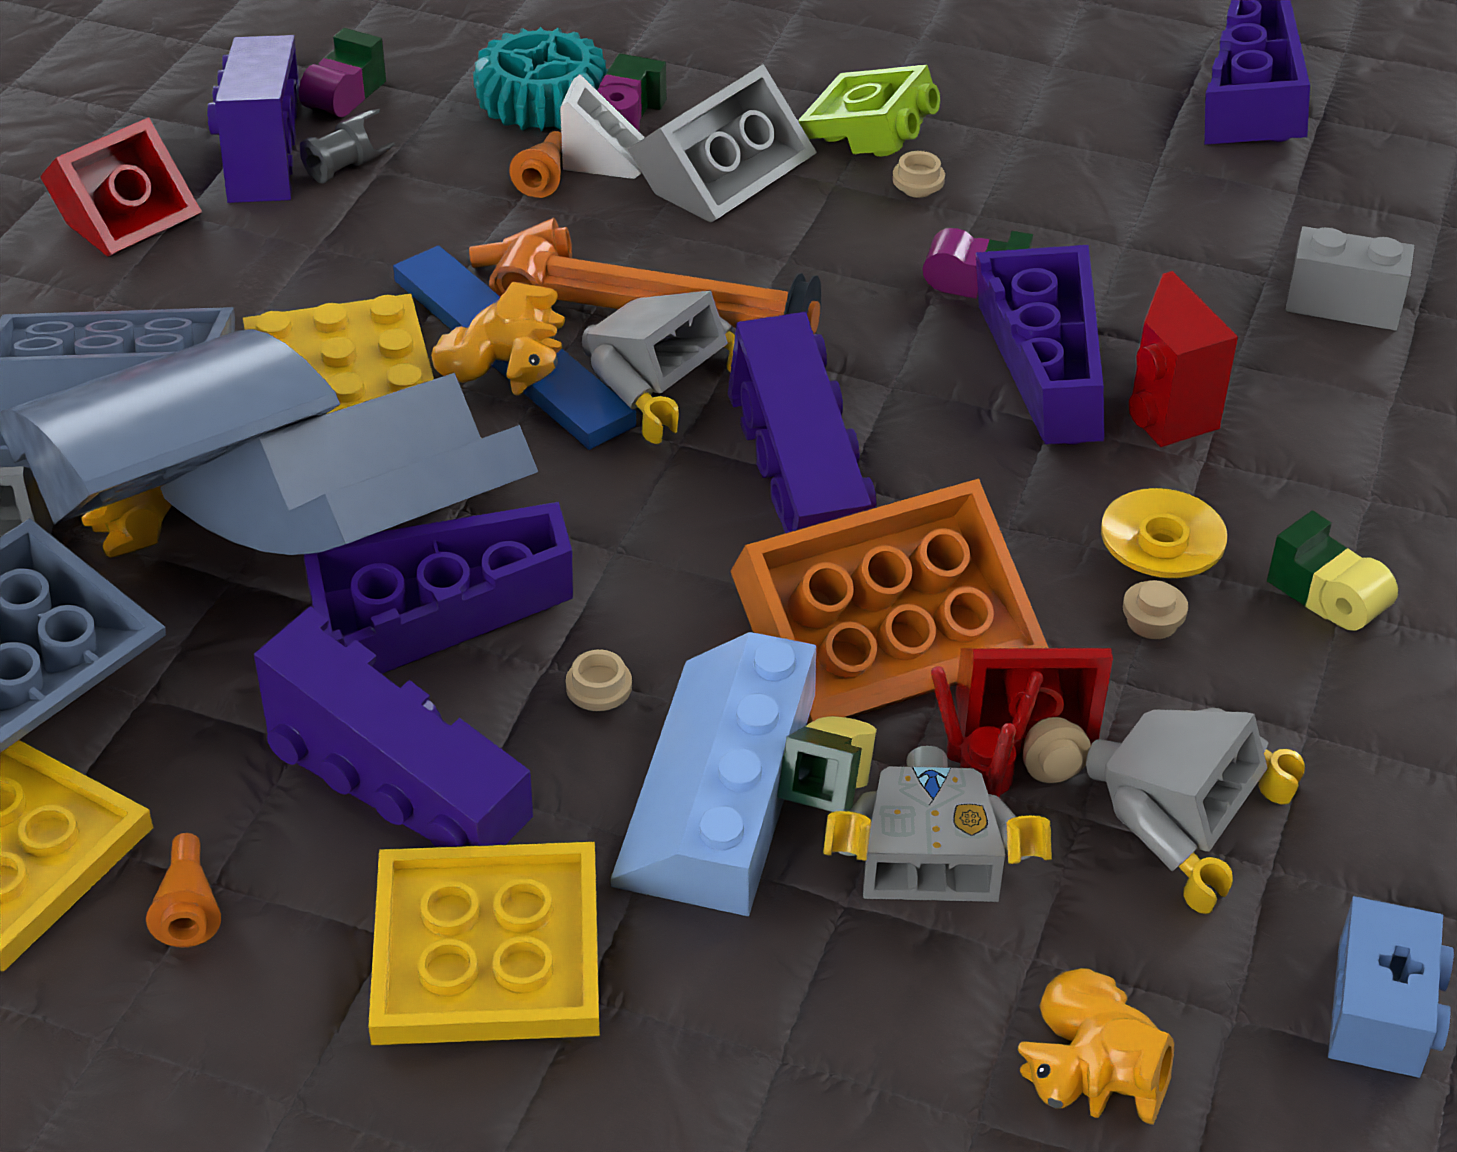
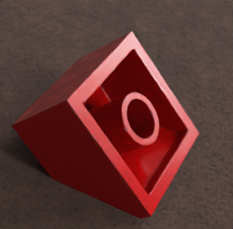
(120, 188)
(1181, 366)
(1071, 688)

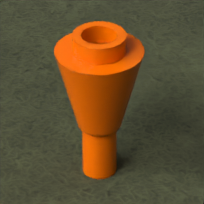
(538, 167)
(549, 230)
(184, 905)

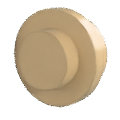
(919, 174)
(1154, 609)
(598, 681)
(1055, 750)

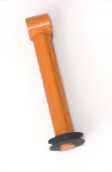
(537, 263)

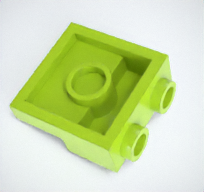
(873, 109)

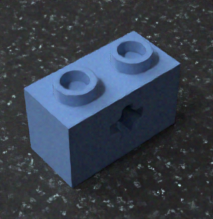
(1390, 987)

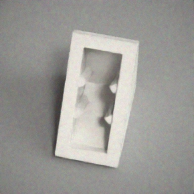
(596, 134)

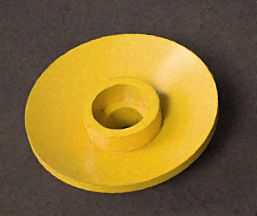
(1164, 533)

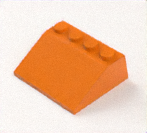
(889, 596)

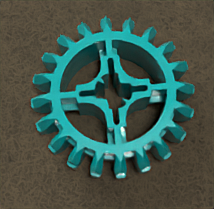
(530, 74)

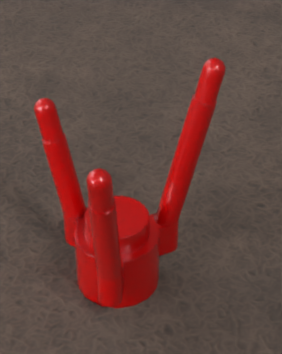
(988, 747)

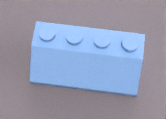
(717, 774)

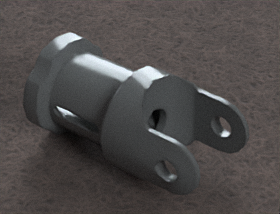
(340, 148)

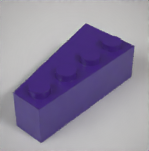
(1258, 77)

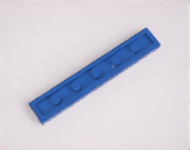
(567, 394)

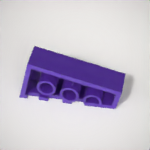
(256, 117)
(1048, 334)
(797, 422)
(441, 581)
(386, 741)

